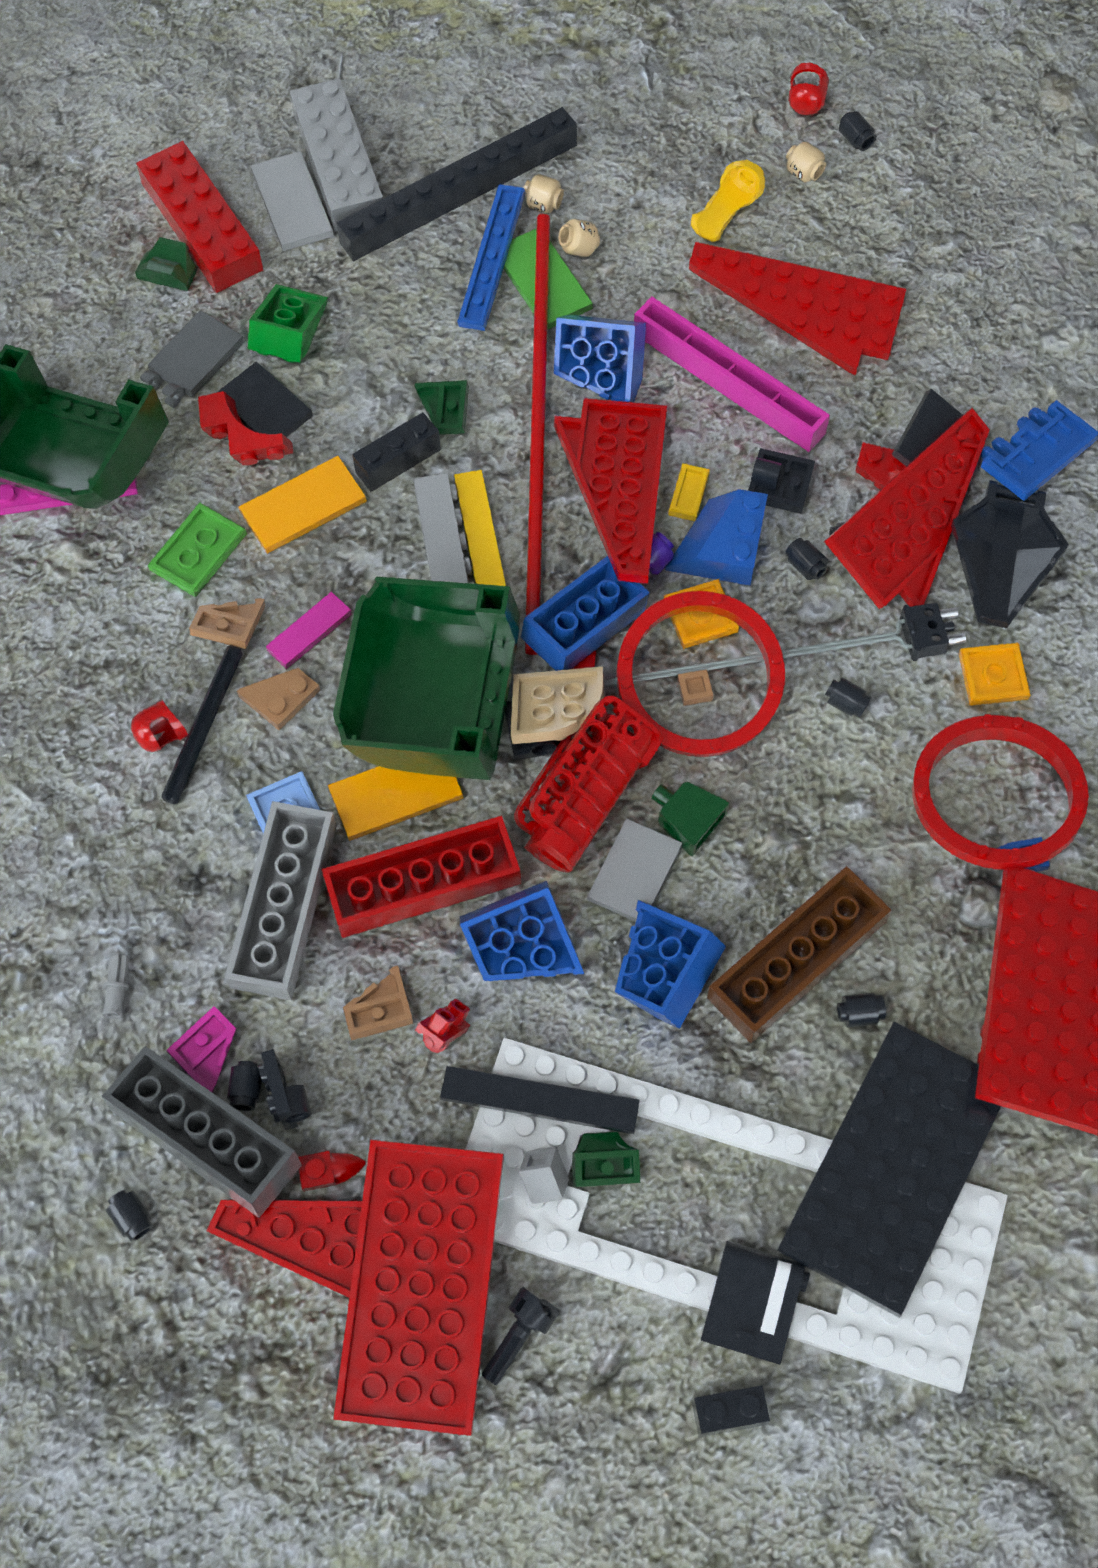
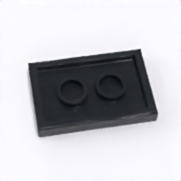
(266, 403)
(926, 425)

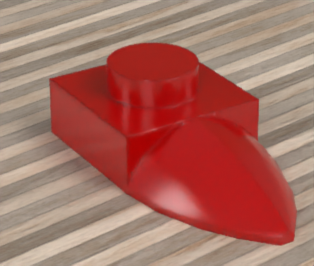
(328, 1169)

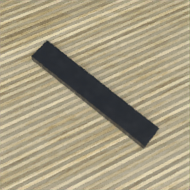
(540, 1100)

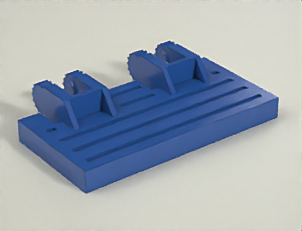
(1038, 449)

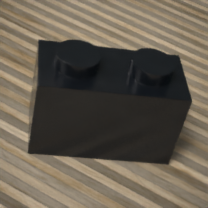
(730, 1411)

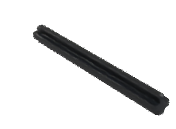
(201, 725)

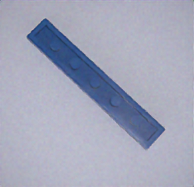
(491, 257)

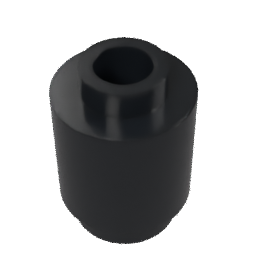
(857, 130)
(806, 559)
(847, 697)
(861, 1009)
(244, 1086)
(129, 1215)

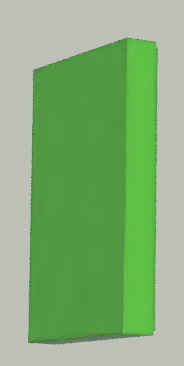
(197, 549)

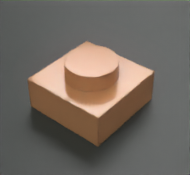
(695, 687)

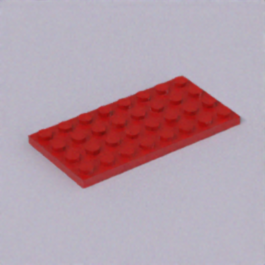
(1043, 1002)
(419, 1288)

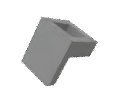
(544, 1175)

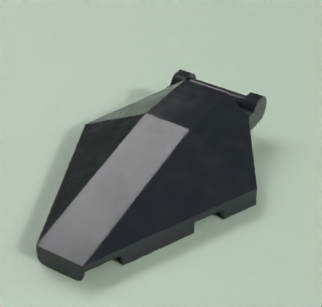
(1006, 552)

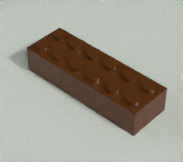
(798, 954)

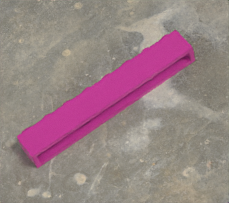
(732, 375)

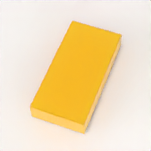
(689, 492)

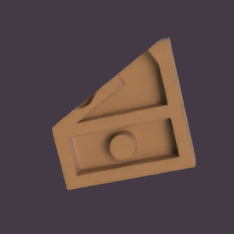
(227, 622)
(280, 696)
(379, 1008)

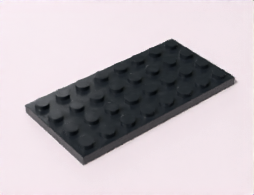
(892, 1171)

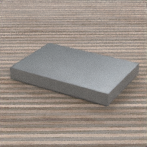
(634, 869)

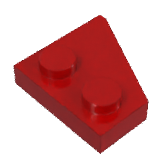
(878, 464)

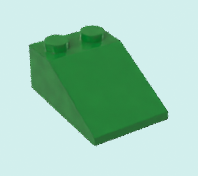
(286, 323)

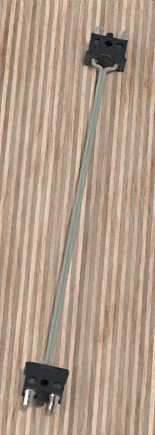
(921, 626)

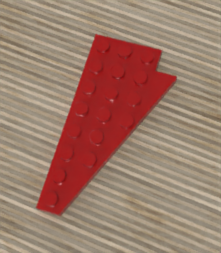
(818, 307)
(617, 467)
(905, 527)
(301, 1236)

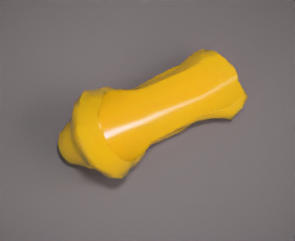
(738, 188)

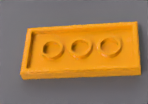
(302, 504)
(389, 797)

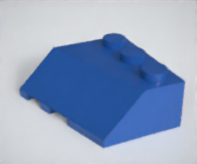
(601, 355)
(521, 937)

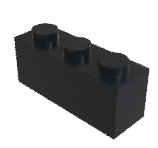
(396, 451)

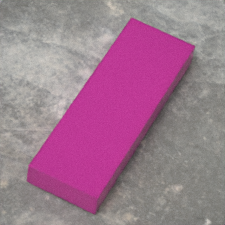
(308, 630)

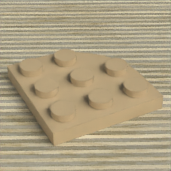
(553, 703)

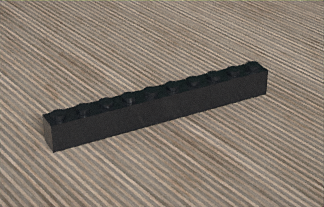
(457, 184)

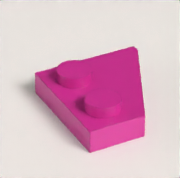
(204, 1048)

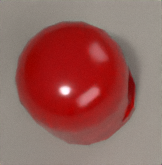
(805, 97)
(153, 721)

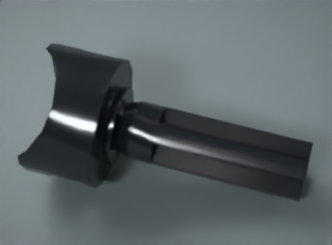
(530, 1316)

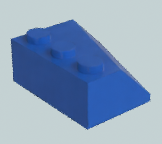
(723, 539)
(666, 964)

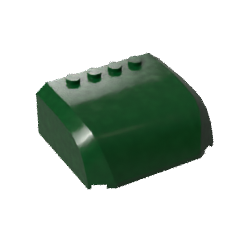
(72, 443)
(428, 676)

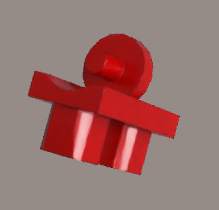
(444, 1026)

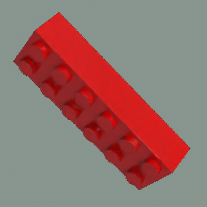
(200, 216)
(422, 876)

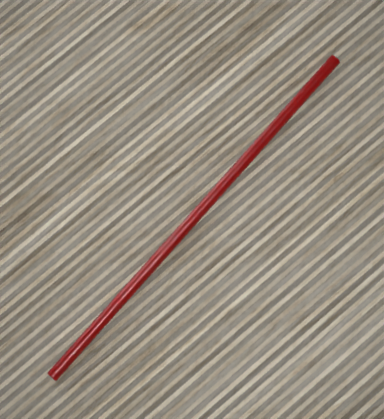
(537, 445)

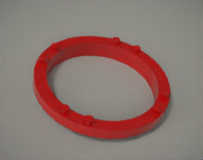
(742, 615)
(1021, 733)

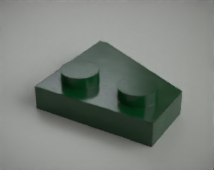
(445, 404)

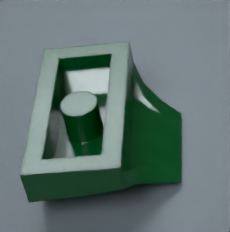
(167, 265)
(605, 1160)

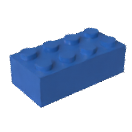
(583, 616)

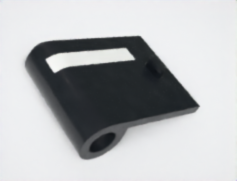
(757, 1299)

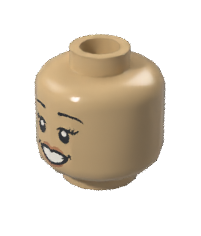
(805, 162)
(543, 193)
(579, 238)

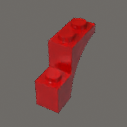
(221, 420)

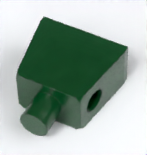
(689, 814)

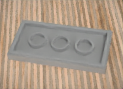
(291, 201)

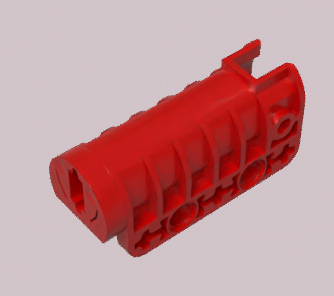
(587, 785)

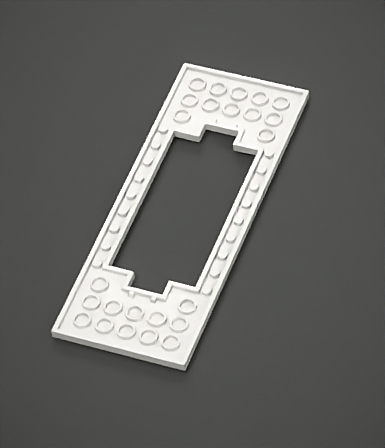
(925, 1343)

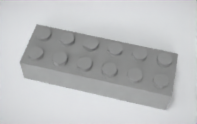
(335, 149)
(281, 901)

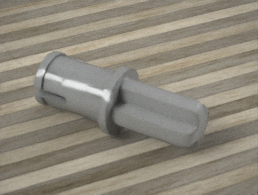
(116, 986)

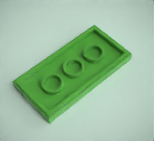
(564, 291)

